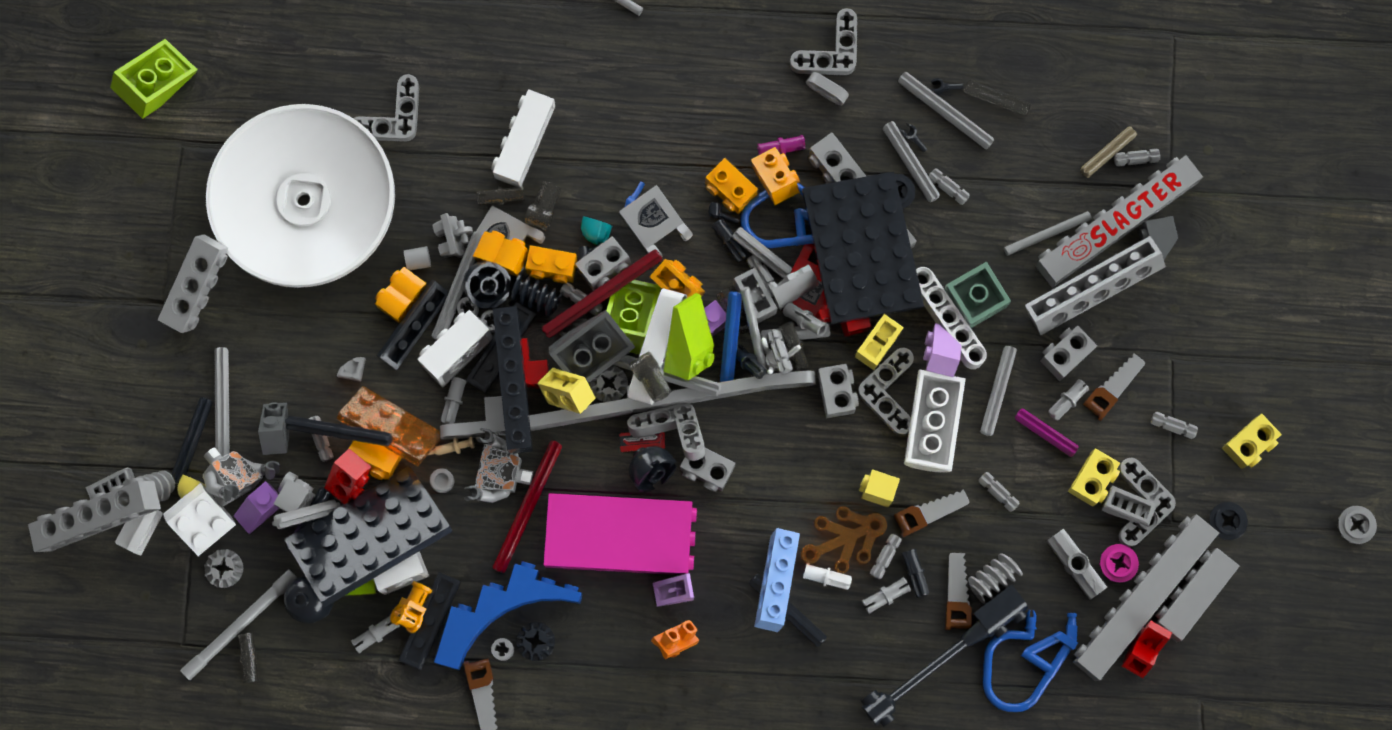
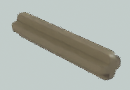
(1108, 152)

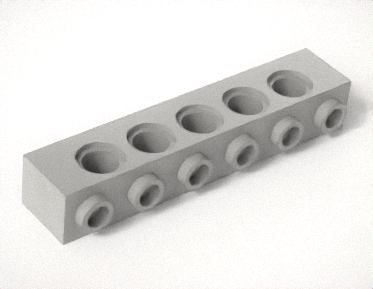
(832, 149)
(1095, 285)
(94, 515)

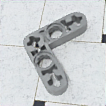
(840, 51)
(395, 124)
(880, 387)
(674, 421)
(1158, 491)

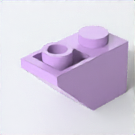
(941, 352)

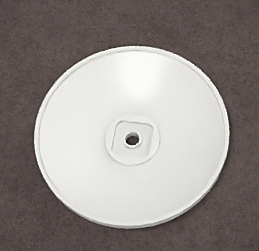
(290, 155)

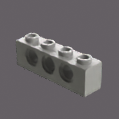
(173, 312)

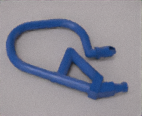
(800, 217)
(1069, 643)

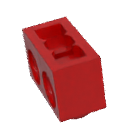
(348, 477)

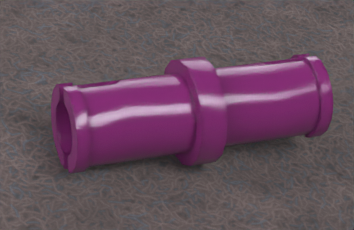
(783, 145)

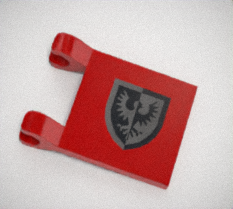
(814, 298)

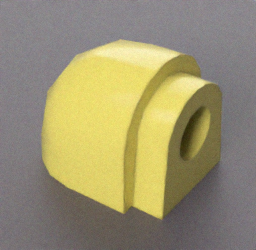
(186, 485)

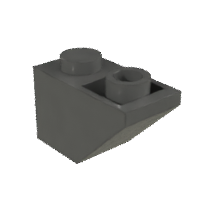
(1162, 232)
(272, 428)

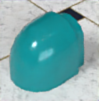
(595, 230)

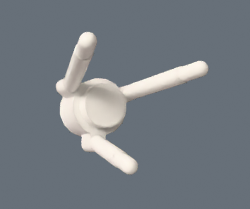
(770, 360)

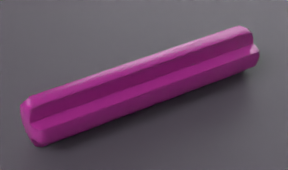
(1046, 432)

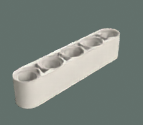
(959, 324)
(656, 339)

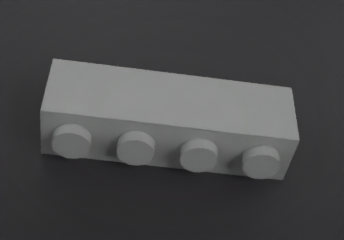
(1196, 594)

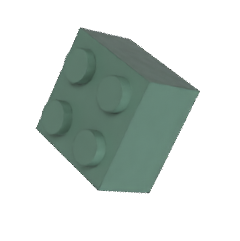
(978, 294)

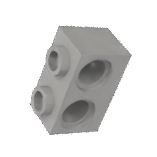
(599, 260)
(1071, 356)
(831, 391)
(710, 461)
(294, 495)

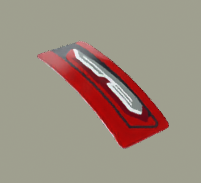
(631, 443)

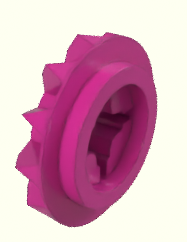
(1129, 558)

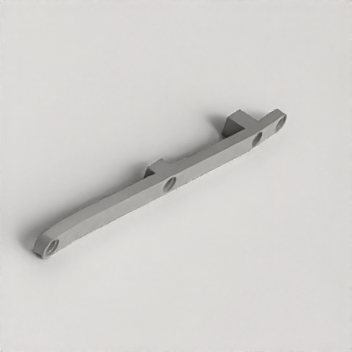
(495, 417)

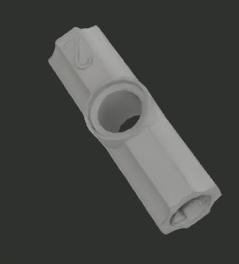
(1085, 577)

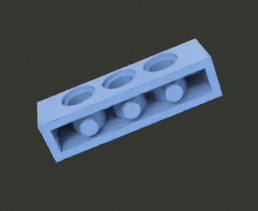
(777, 580)

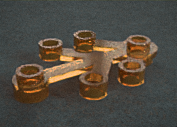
(847, 538)

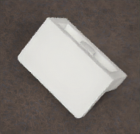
(138, 532)

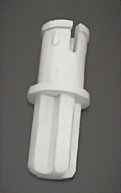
(827, 577)

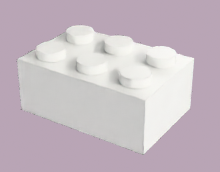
(455, 348)

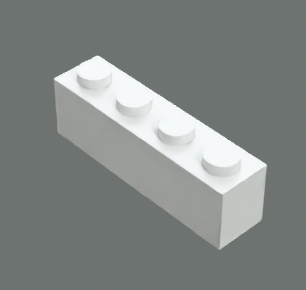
(523, 139)

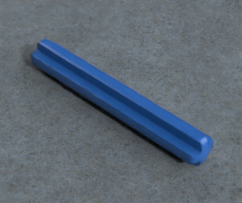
(731, 336)

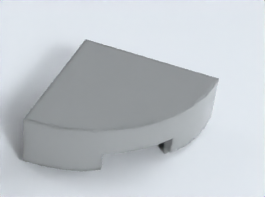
(352, 369)

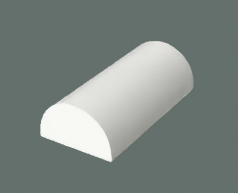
(934, 422)

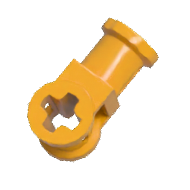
(411, 608)

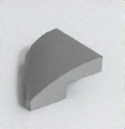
(793, 286)

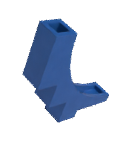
(523, 588)

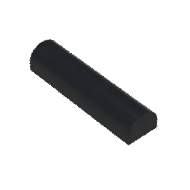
(413, 325)

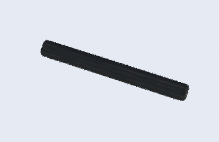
(339, 431)

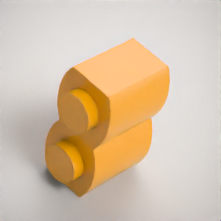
(505, 252)
(400, 294)

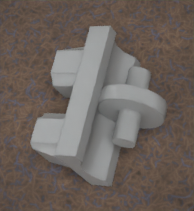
(455, 233)

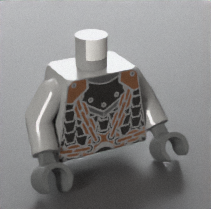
(497, 471)
(233, 475)

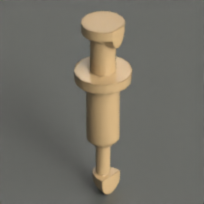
(452, 447)

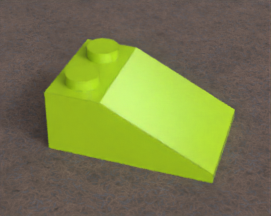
(152, 78)
(633, 310)
(689, 340)

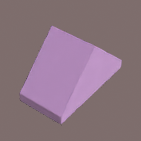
(673, 590)

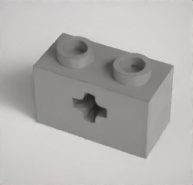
(762, 301)

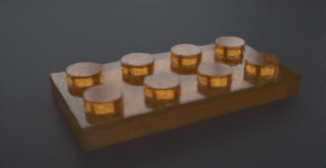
(410, 435)

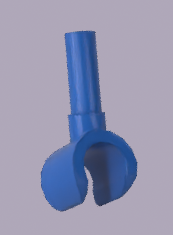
(630, 199)

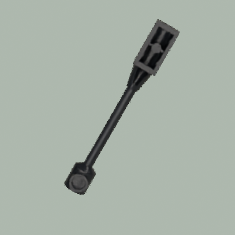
(990, 621)

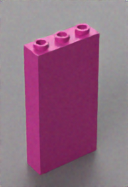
(619, 534)

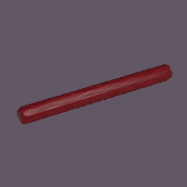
(602, 293)
(527, 506)

